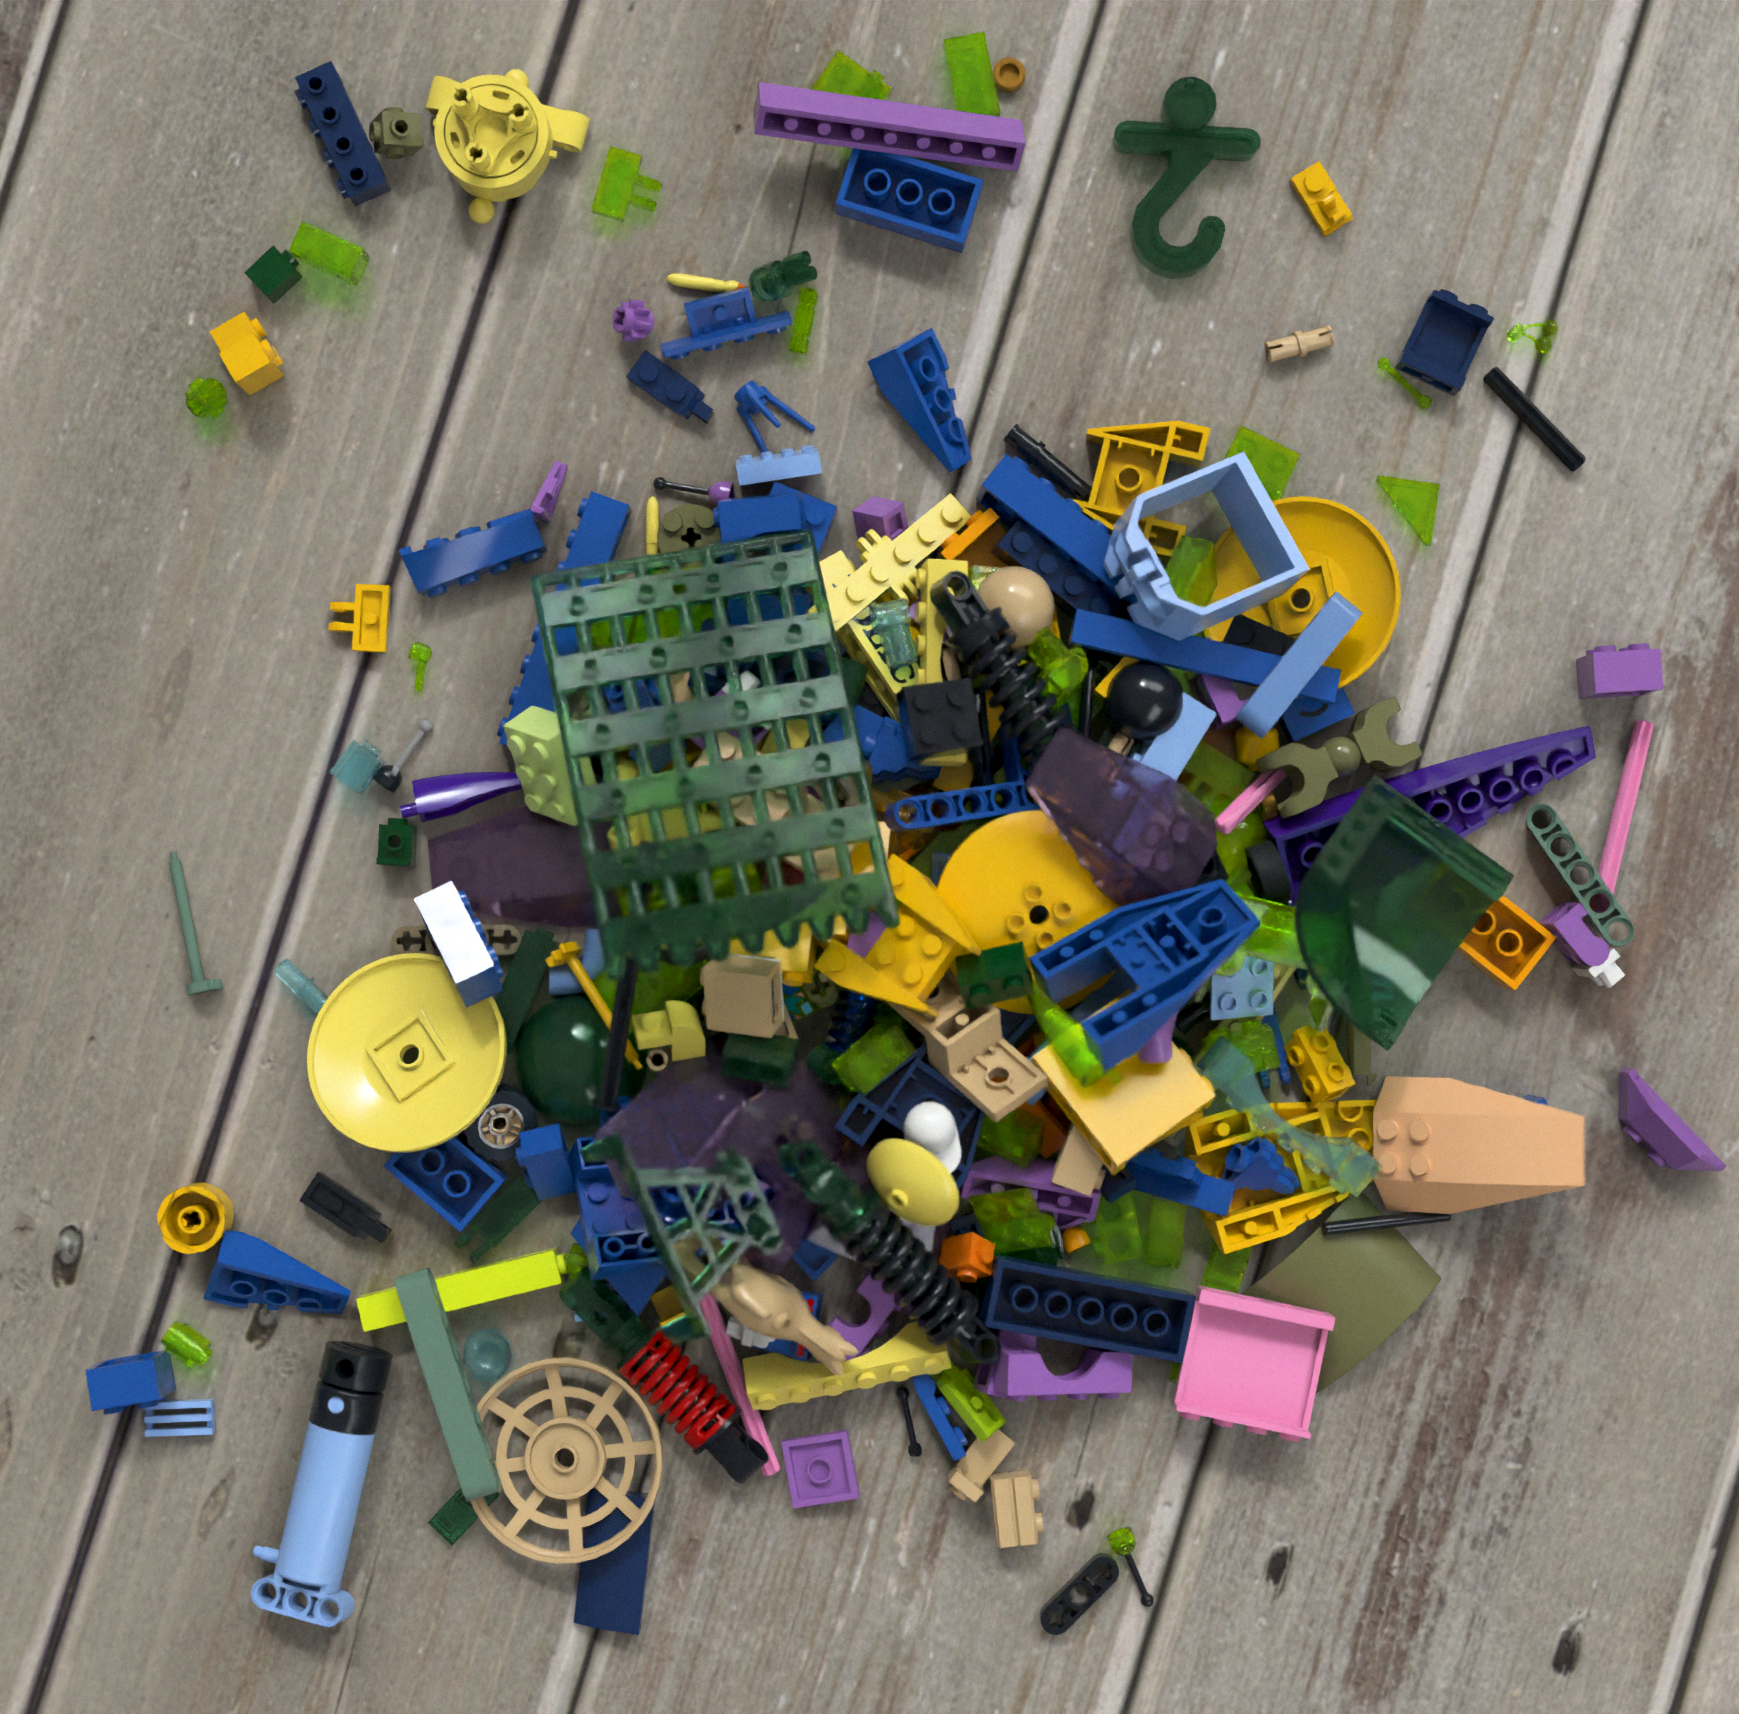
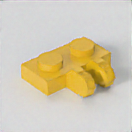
(370, 620)

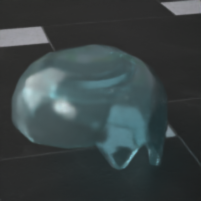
(488, 1354)

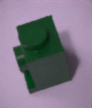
(406, 852)

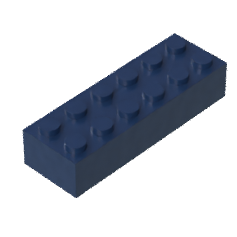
(1087, 1308)

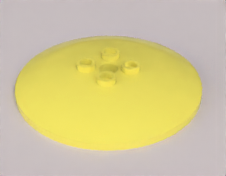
(361, 1046)

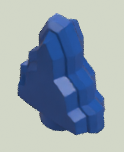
(888, 755)
(1259, 1168)

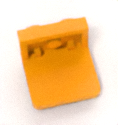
(976, 541)

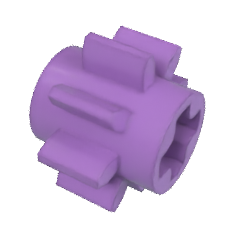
(633, 320)

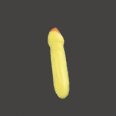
(703, 283)

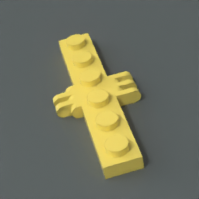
(892, 563)

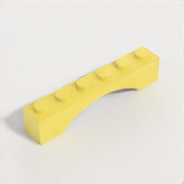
(932, 631)
(782, 1380)

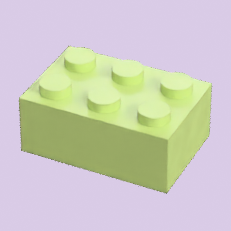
(541, 764)

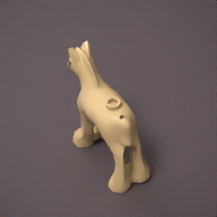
(767, 1304)

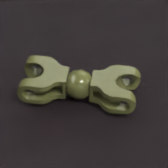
(1339, 757)

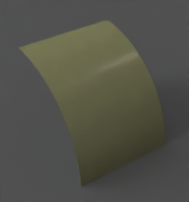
(1360, 1278)

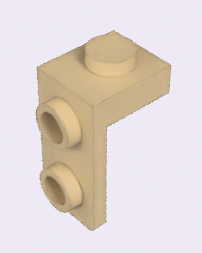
(978, 1464)

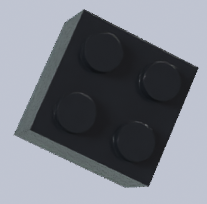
(939, 719)

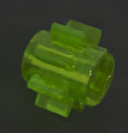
(206, 397)

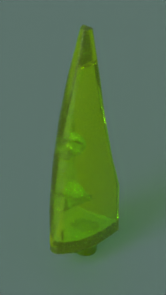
(1069, 1041)

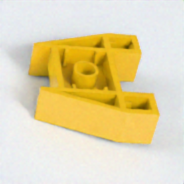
(1136, 462)
(905, 959)

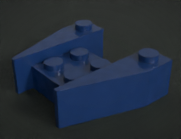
(898, 1094)

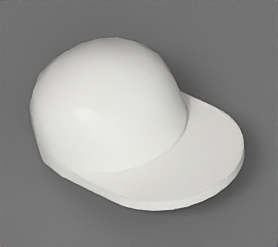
(934, 1130)

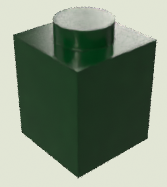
(274, 273)

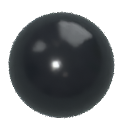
(1143, 700)

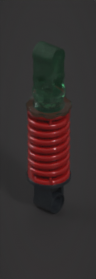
(657, 1364)

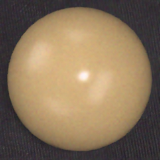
(1023, 598)

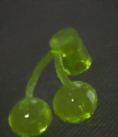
(1543, 343)

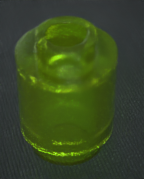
(187, 1345)

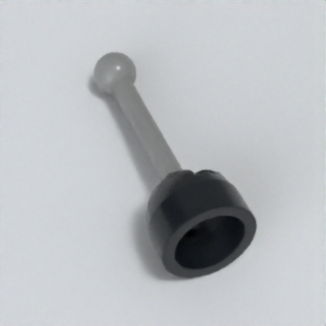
(390, 775)

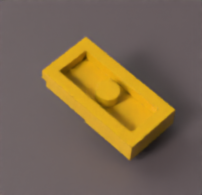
(1321, 199)

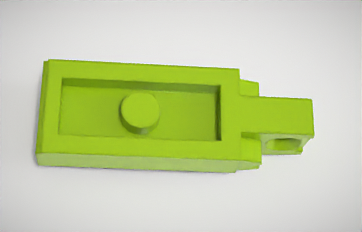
(972, 1405)

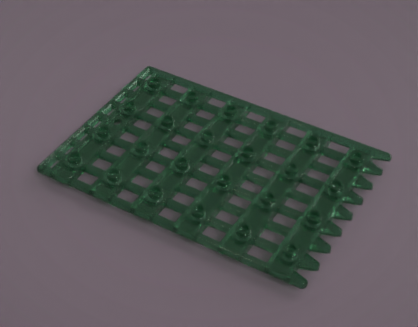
(719, 781)

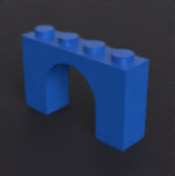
(752, 516)

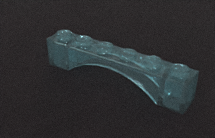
(1339, 1157)

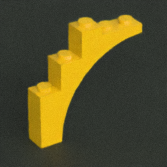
(799, 962)

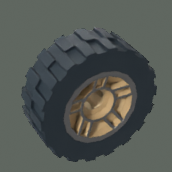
(501, 1141)

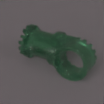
(825, 1069)

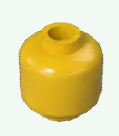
(1251, 747)

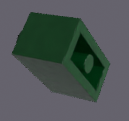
(994, 975)

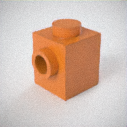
(967, 1257)

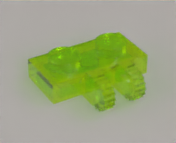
(618, 183)
(1217, 771)

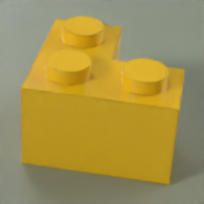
(245, 353)

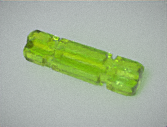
(803, 321)

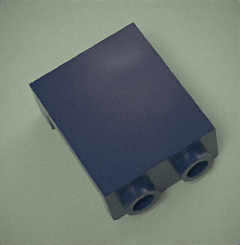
(1444, 341)

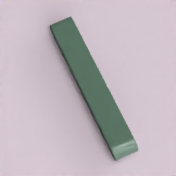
(448, 1384)

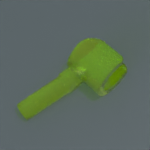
(421, 654)

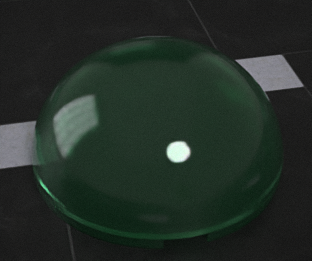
(564, 1059)

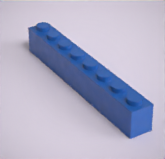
(592, 543)

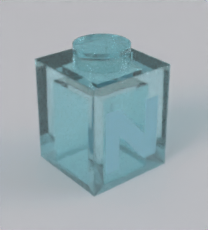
(358, 765)

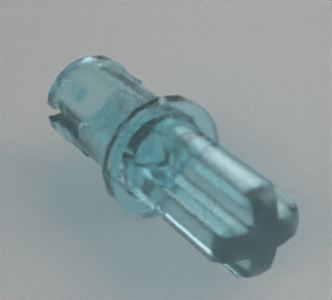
(301, 985)

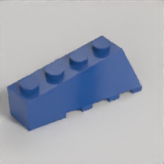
(474, 553)

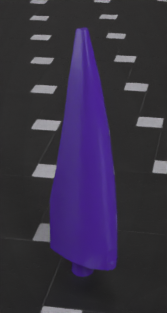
(454, 793)

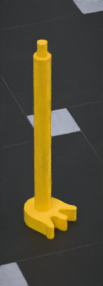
(568, 954)

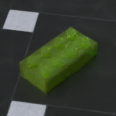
(971, 74)

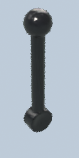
(914, 1448)

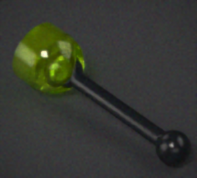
(1123, 1543)

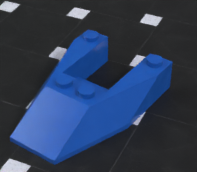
(1163, 949)

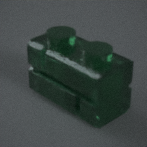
(760, 1058)

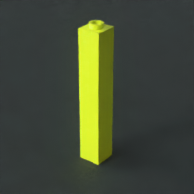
(471, 1286)

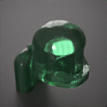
(776, 278)

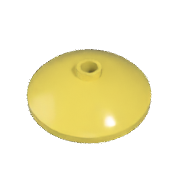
(912, 1182)

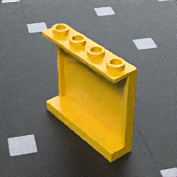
(1137, 1110)

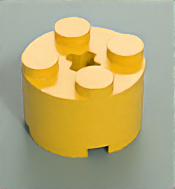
(178, 1225)

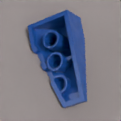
(259, 1273)

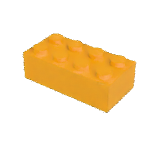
(1506, 943)

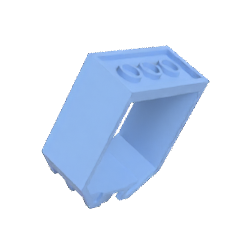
(1252, 520)

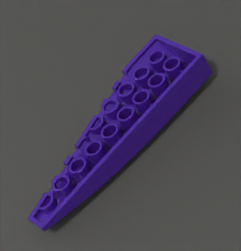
(1455, 792)

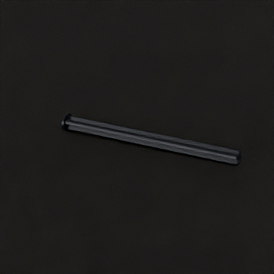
(620, 1024)

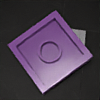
(820, 1468)

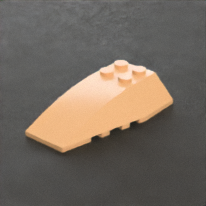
(1469, 1146)

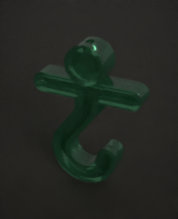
(1188, 147)

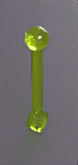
(1423, 401)

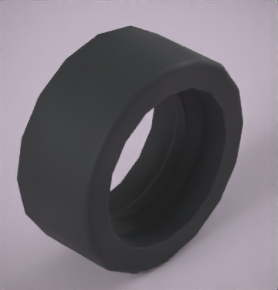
(1268, 873)

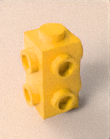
(1318, 1064)

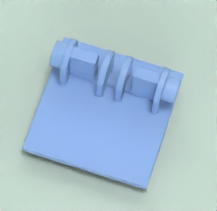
(1243, 993)

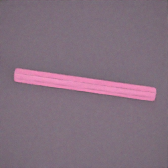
(1623, 810)
(736, 1380)

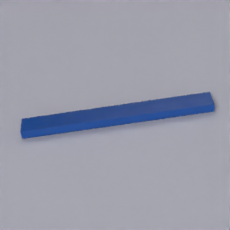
(1191, 654)

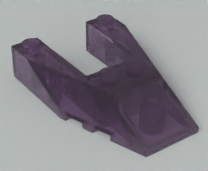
(759, 1131)

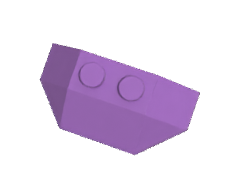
(1660, 1128)
(1064, 1204)

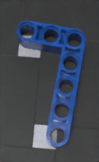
(981, 797)

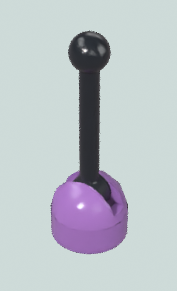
(717, 491)

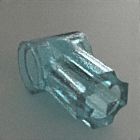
(892, 624)

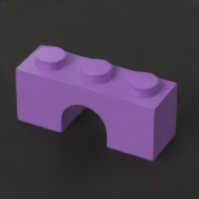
(875, 1324)

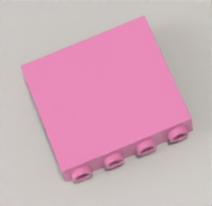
(1252, 1363)

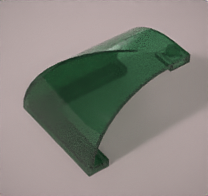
(1389, 908)

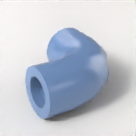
(561, 978)

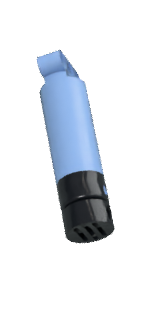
(327, 1487)

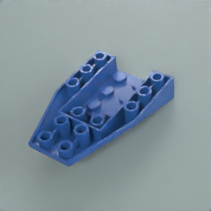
(611, 1225)

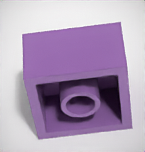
(1619, 673)

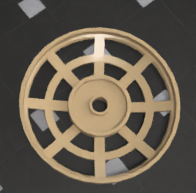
(588, 1467)

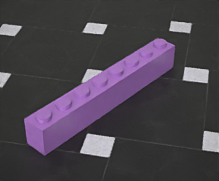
(888, 126)

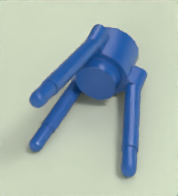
(754, 400)

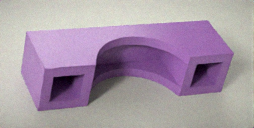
(1100, 1371)

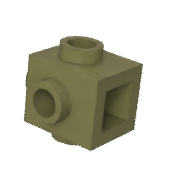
(396, 133)

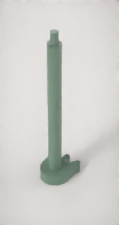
(199, 985)

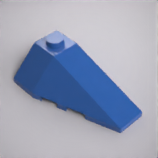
(917, 387)

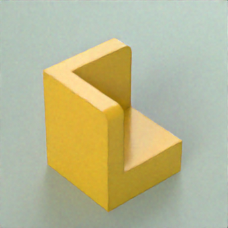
(666, 1305)

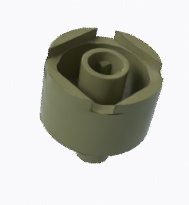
(684, 521)

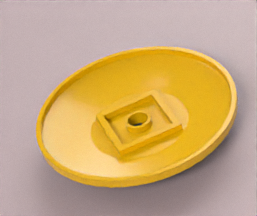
(1343, 557)
(1006, 873)

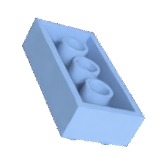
(778, 466)

